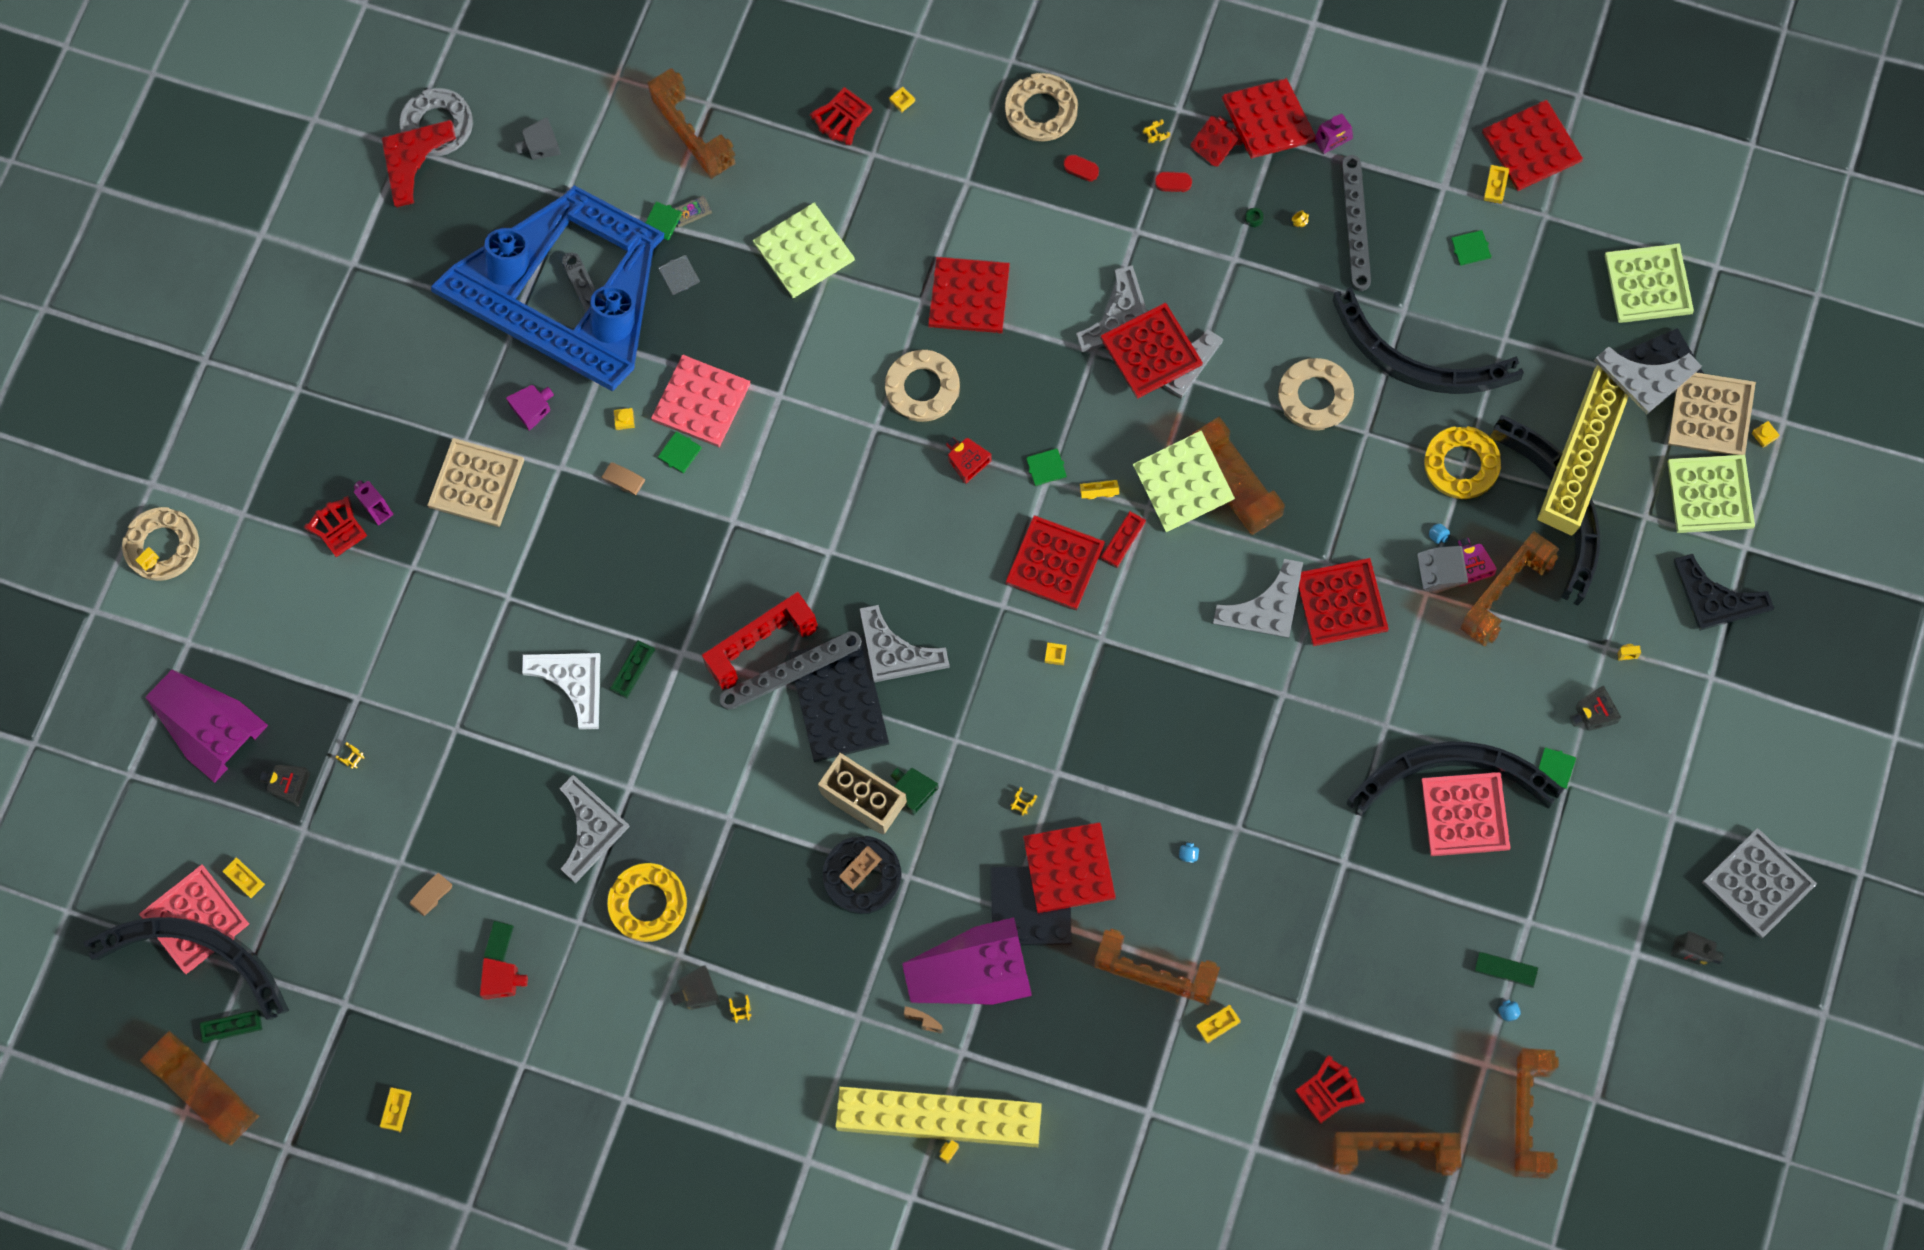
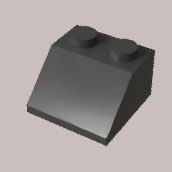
(1442, 568)

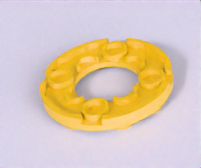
(1466, 437)
(643, 875)

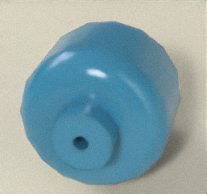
(1439, 533)
(1189, 852)
(1509, 1010)

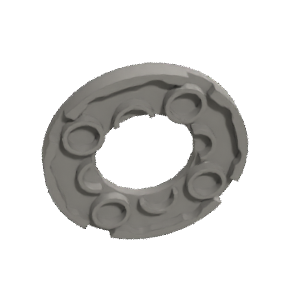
(444, 99)

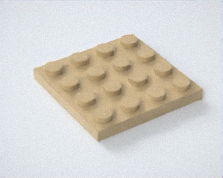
(1712, 414)
(476, 482)

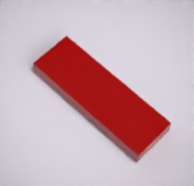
(1123, 539)

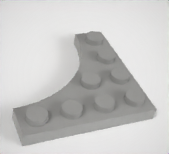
(1126, 306)
(1205, 348)
(1647, 383)
(1269, 612)
(893, 656)
(596, 828)

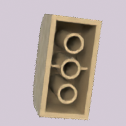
(861, 794)

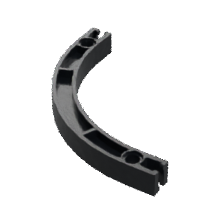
(1414, 372)
(1547, 457)
(1456, 754)
(217, 940)

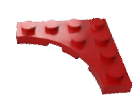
(407, 152)

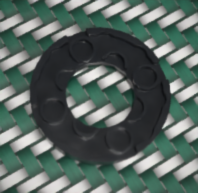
(865, 902)

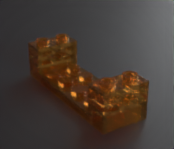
(713, 156)
(1252, 501)
(1535, 553)
(1108, 960)
(1531, 1064)
(200, 1088)
(1446, 1148)

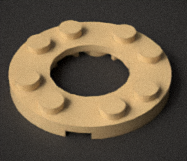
(1037, 84)
(922, 410)
(1310, 418)
(161, 518)

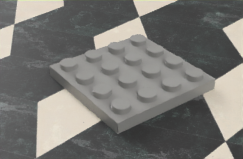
(1759, 883)

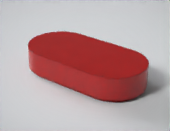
(1081, 168)
(1173, 181)

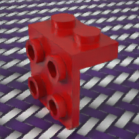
(1216, 140)

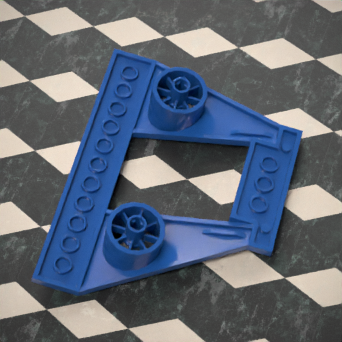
(606, 336)

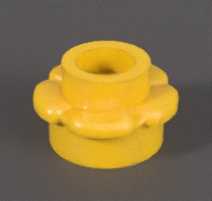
(1300, 219)

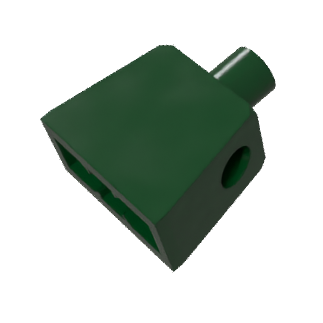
(915, 786)

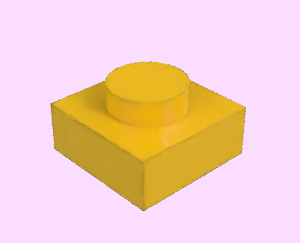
(902, 99)
(624, 419)
(1765, 434)
(147, 559)
(1629, 652)
(1055, 654)
(948, 1151)

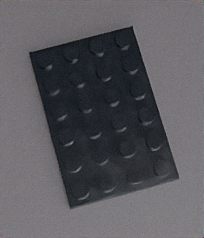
(841, 706)

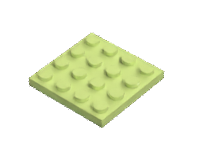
(803, 250)
(1649, 283)
(1183, 481)
(1711, 493)

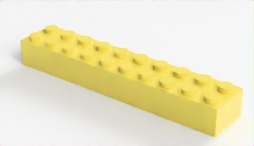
(1584, 454)
(938, 1117)

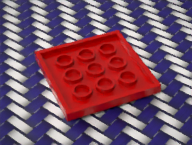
(1269, 118)
(1532, 145)
(969, 295)
(1151, 350)
(1055, 562)
(1342, 602)
(1069, 867)

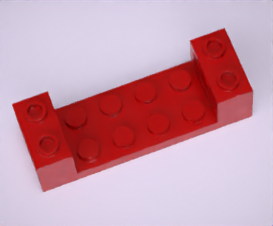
(791, 609)

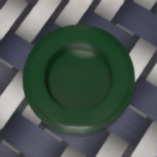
(1254, 217)

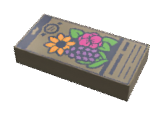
(693, 211)

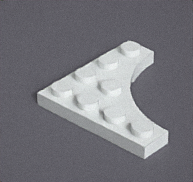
(576, 675)

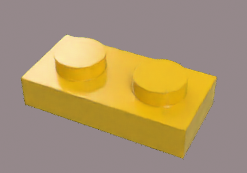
(1496, 184)
(1099, 489)
(243, 877)
(1218, 1024)
(395, 1109)

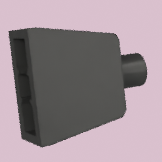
(539, 140)

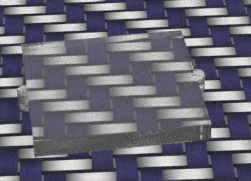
(679, 274)

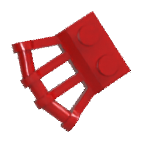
(846, 105)
(343, 535)
(1318, 1097)

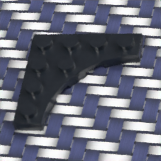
(1660, 350)
(1714, 603)

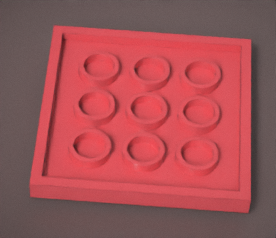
(700, 401)
(1465, 814)
(197, 899)

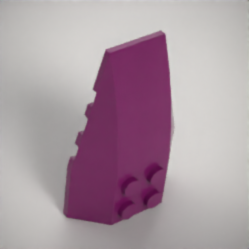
(203, 721)
(971, 968)

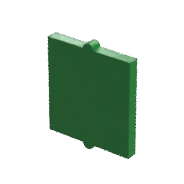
(664, 219)
(1471, 247)
(679, 452)
(1046, 467)
(1557, 766)

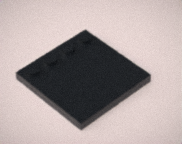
(1014, 898)

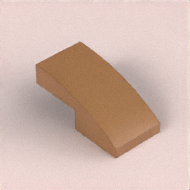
(624, 478)
(860, 867)
(429, 895)
(928, 1022)

